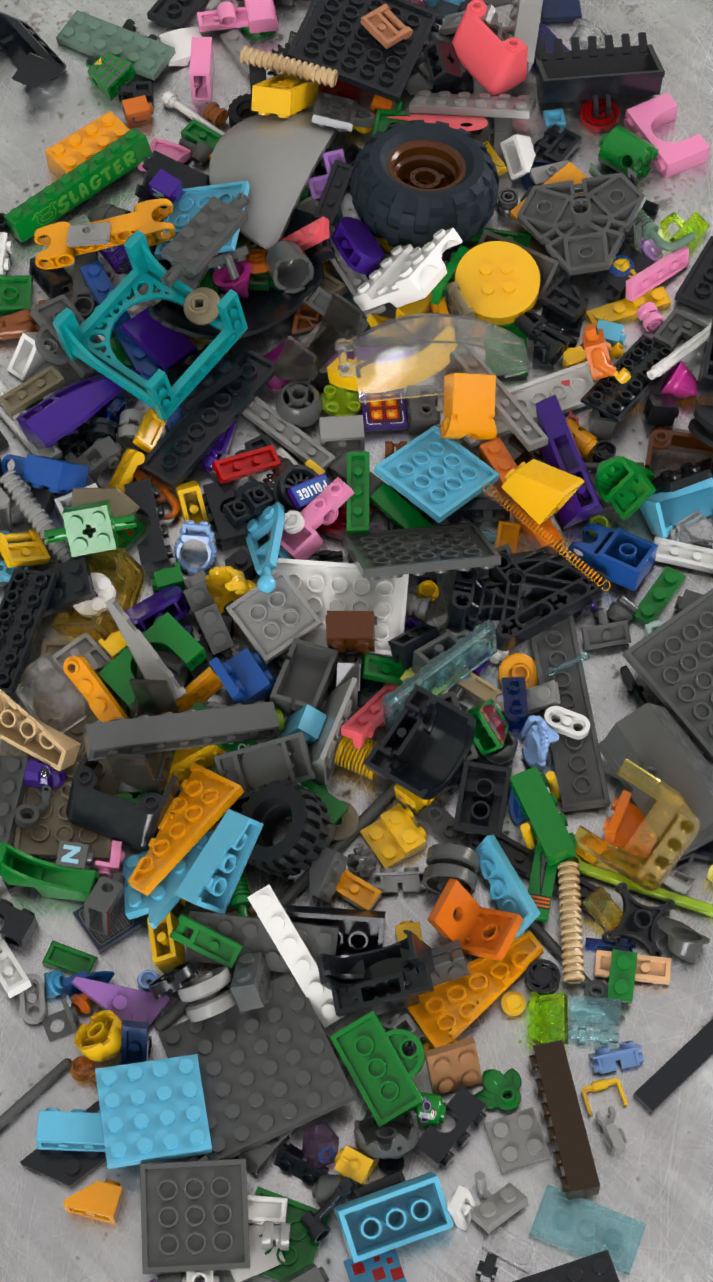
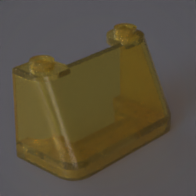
(127, 580)

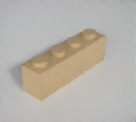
(35, 736)

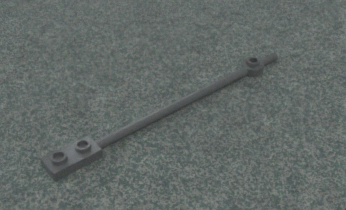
(441, 825)

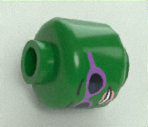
(431, 1111)

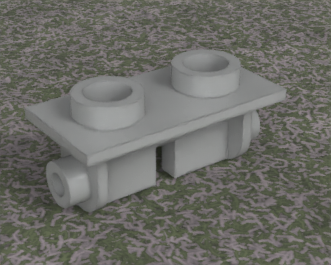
(409, 878)

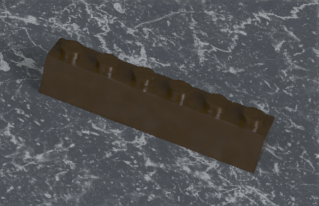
(565, 1120)

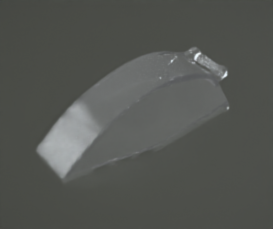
(416, 351)

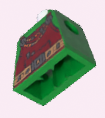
(490, 726)

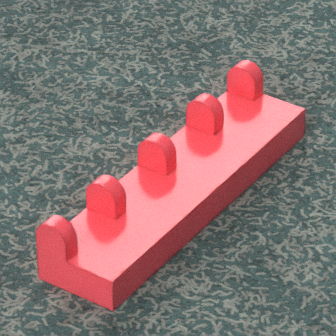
(367, 718)

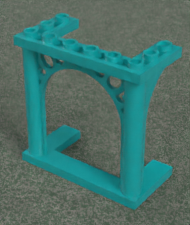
(157, 390)

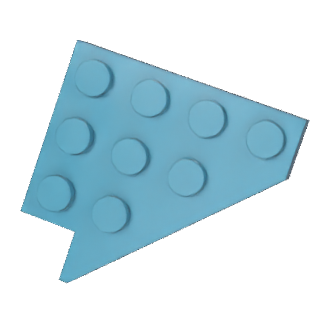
(162, 898)

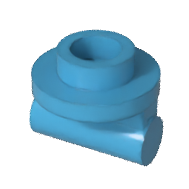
(54, 984)

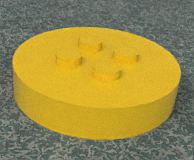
(498, 281)

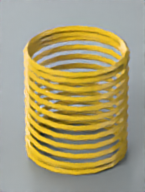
(346, 753)

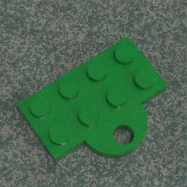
(381, 1066)

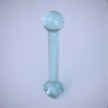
(552, 670)

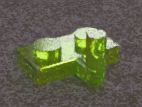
(694, 224)

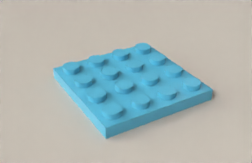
(192, 202)
(436, 474)
(153, 1111)

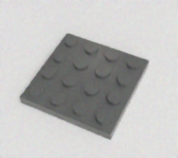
(194, 1216)

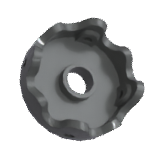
(386, 1141)

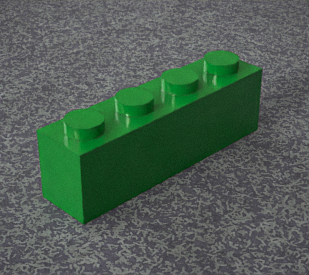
(543, 817)

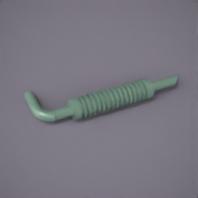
(650, 228)

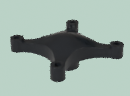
(638, 920)

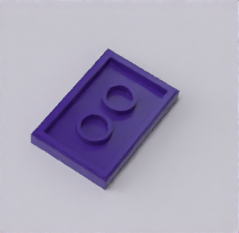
(157, 341)

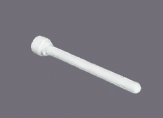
(172, 101)

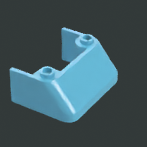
(668, 508)

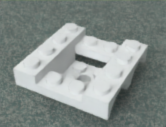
(407, 273)

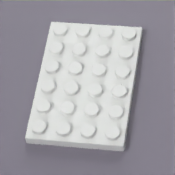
(342, 588)

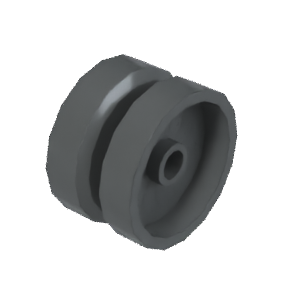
(451, 862)

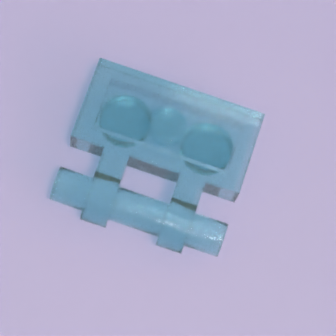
(594, 1011)

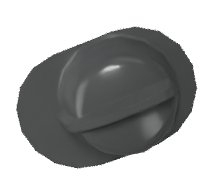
(682, 939)

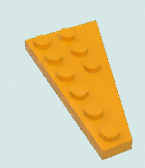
(189, 817)
(460, 1001)

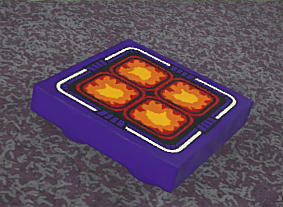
(384, 415)

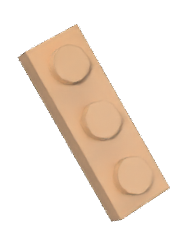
(648, 968)

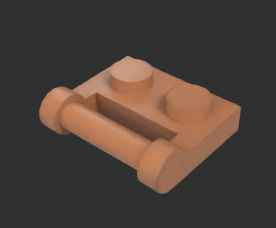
(382, 29)

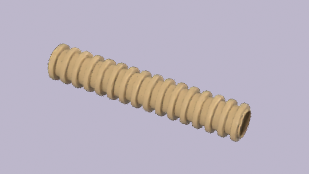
(288, 66)
(571, 922)

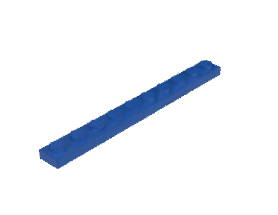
(100, 286)

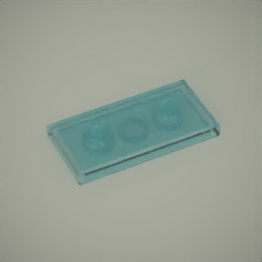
(587, 1228)

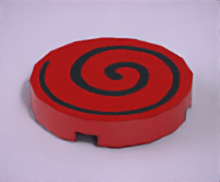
(599, 123)

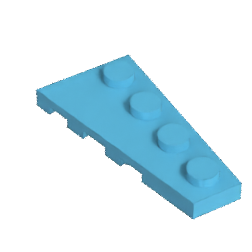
(505, 883)

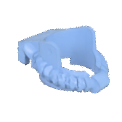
(200, 531)
(537, 739)

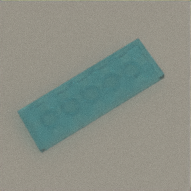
(445, 670)

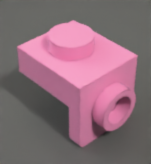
(112, 866)

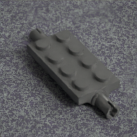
(203, 237)

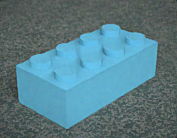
(393, 1217)

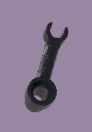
(315, 1223)

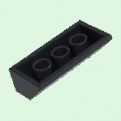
(358, 929)

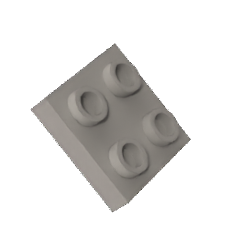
(86, 647)

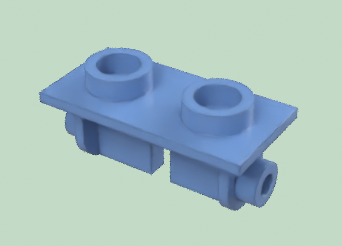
(607, 1057)

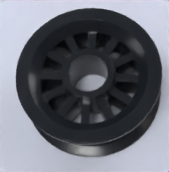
(290, 477)

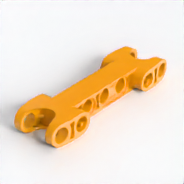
(144, 218)

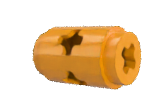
(583, 439)

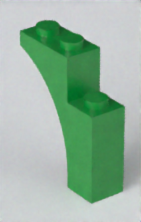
(48, 878)

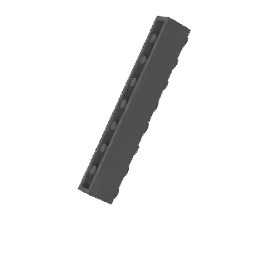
(181, 730)

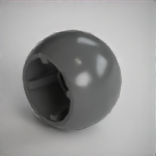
(299, 404)

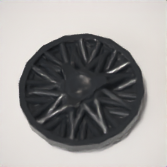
(75, 442)

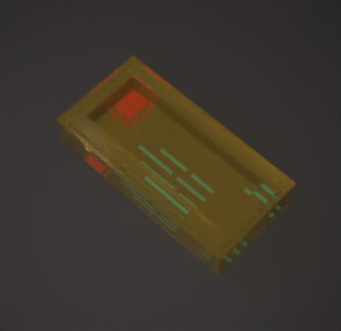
(603, 909)

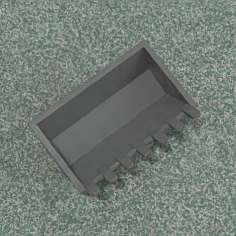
(666, 750)

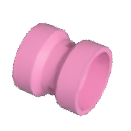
(650, 317)

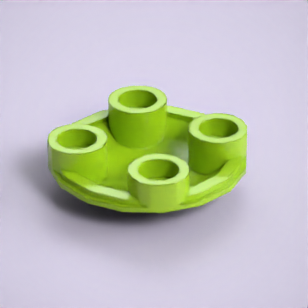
(340, 401)

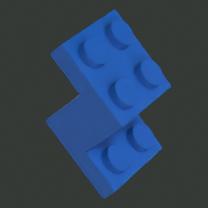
(245, 677)

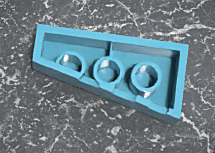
(221, 863)

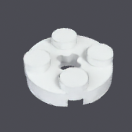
(105, 591)

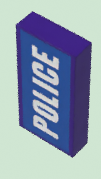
(307, 491)

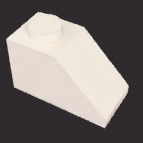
(518, 155)
(26, 357)

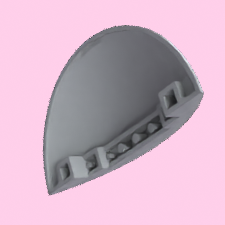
(276, 161)

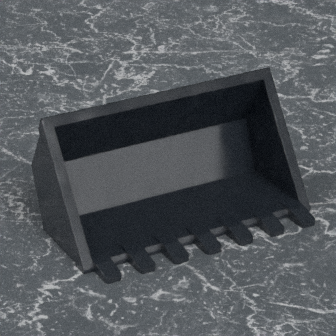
(597, 71)

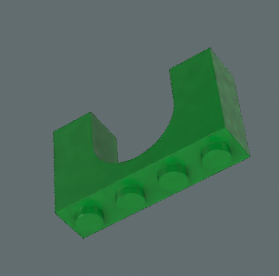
(164, 636)

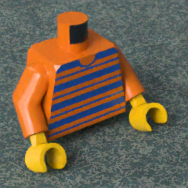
(599, 352)

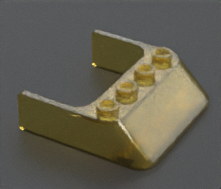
(658, 839)

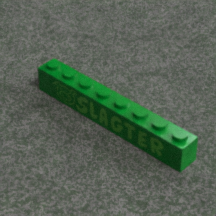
(78, 185)

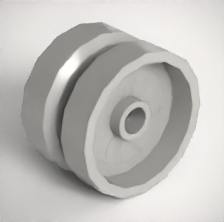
(207, 994)

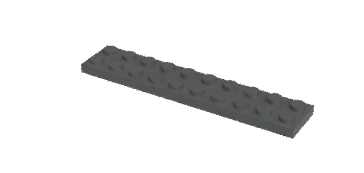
(575, 761)

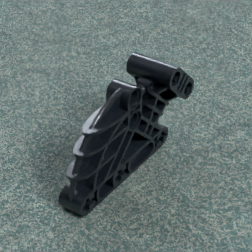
(519, 576)

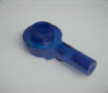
(620, 944)

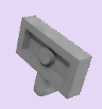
(496, 1207)

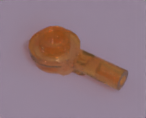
(83, 1069)

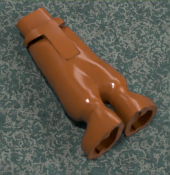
(15, 324)

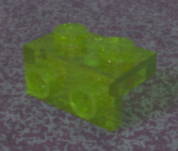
(548, 1018)

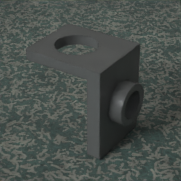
(68, 1016)

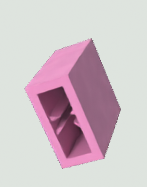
(201, 68)

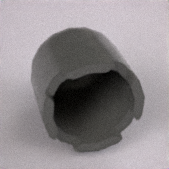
(289, 266)

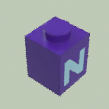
(166, 186)

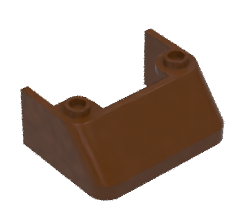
(675, 440)

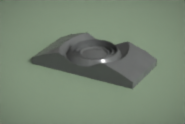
(266, 762)

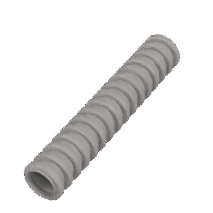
(34, 513)

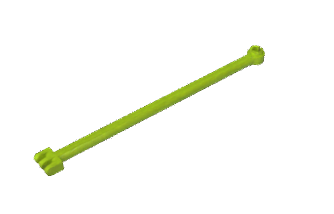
(660, 893)

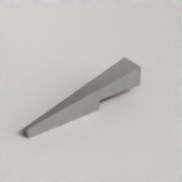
(143, 653)

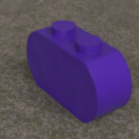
(357, 245)
(166, 600)

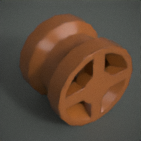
(215, 114)

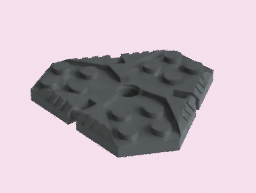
(582, 227)

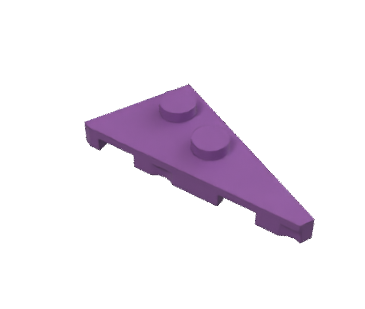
(123, 1001)

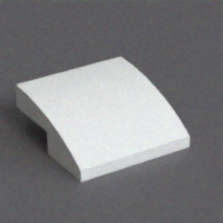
(181, 41)

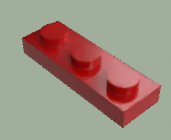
(246, 464)

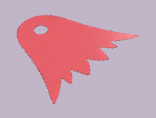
(453, 120)

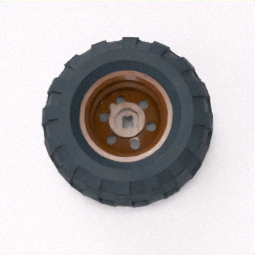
(422, 182)

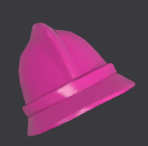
(239, 285)
(679, 382)

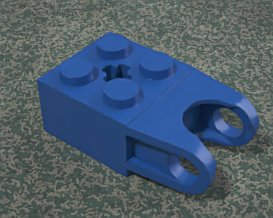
(48, 472)
(617, 554)

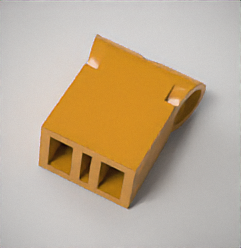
(469, 406)

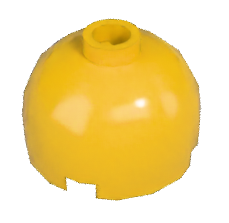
(101, 1037)

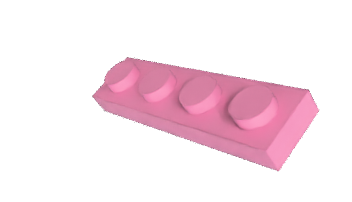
(657, 273)

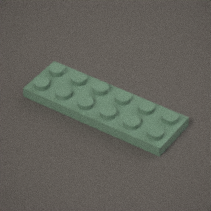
(98, 37)

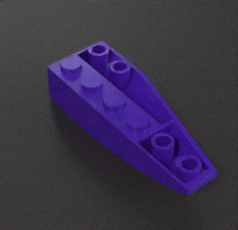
(67, 409)

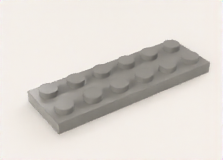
(472, 105)

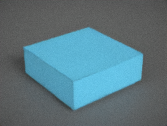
(554, 117)

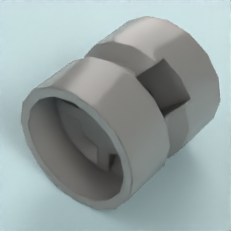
(128, 425)

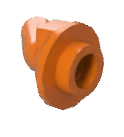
(81, 1003)

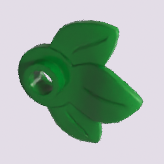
(498, 1086)

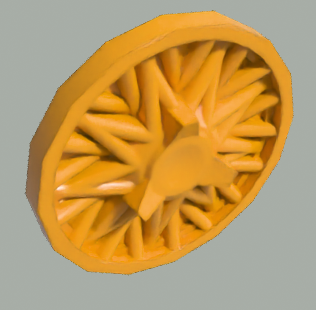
(519, 666)

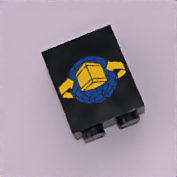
(625, 265)

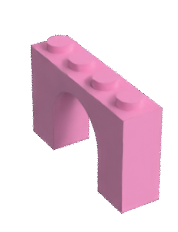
(671, 156)

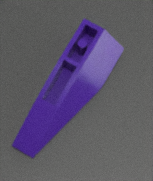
(564, 455)

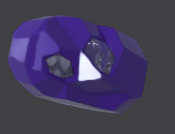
(40, 774)

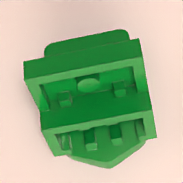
(624, 484)

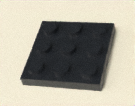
(220, 375)

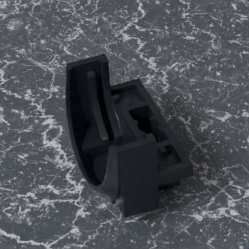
(378, 978)

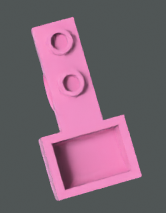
(256, 15)
(320, 511)

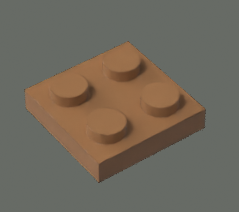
(453, 1066)

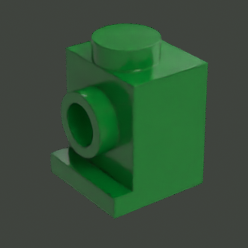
(167, 577)

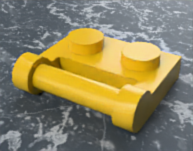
(23, 553)

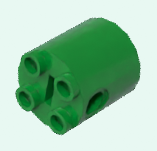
(626, 150)

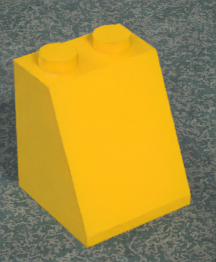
(540, 488)

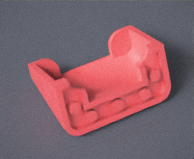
(488, 59)

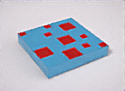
(378, 1268)

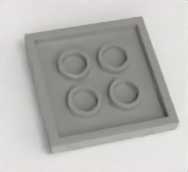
(275, 617)

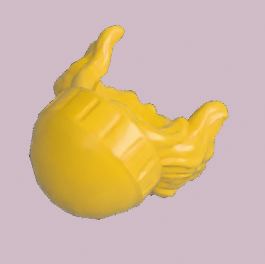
(227, 585)

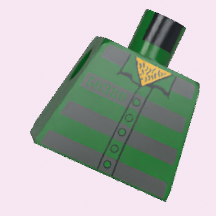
(109, 73)

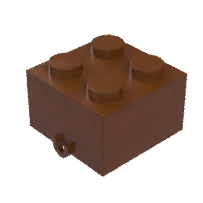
(351, 631)

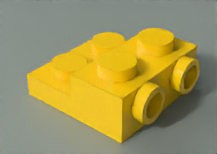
(394, 837)

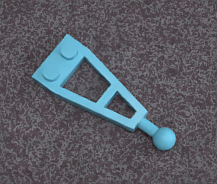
(270, 520)

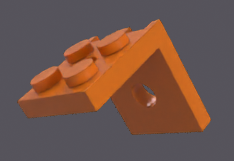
(473, 923)

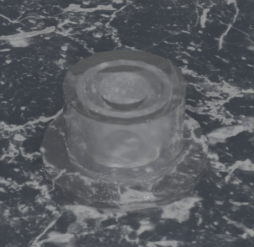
(584, 29)

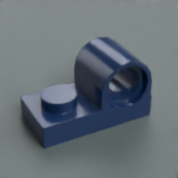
(135, 1042)

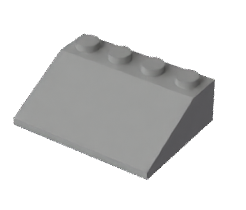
(339, 709)

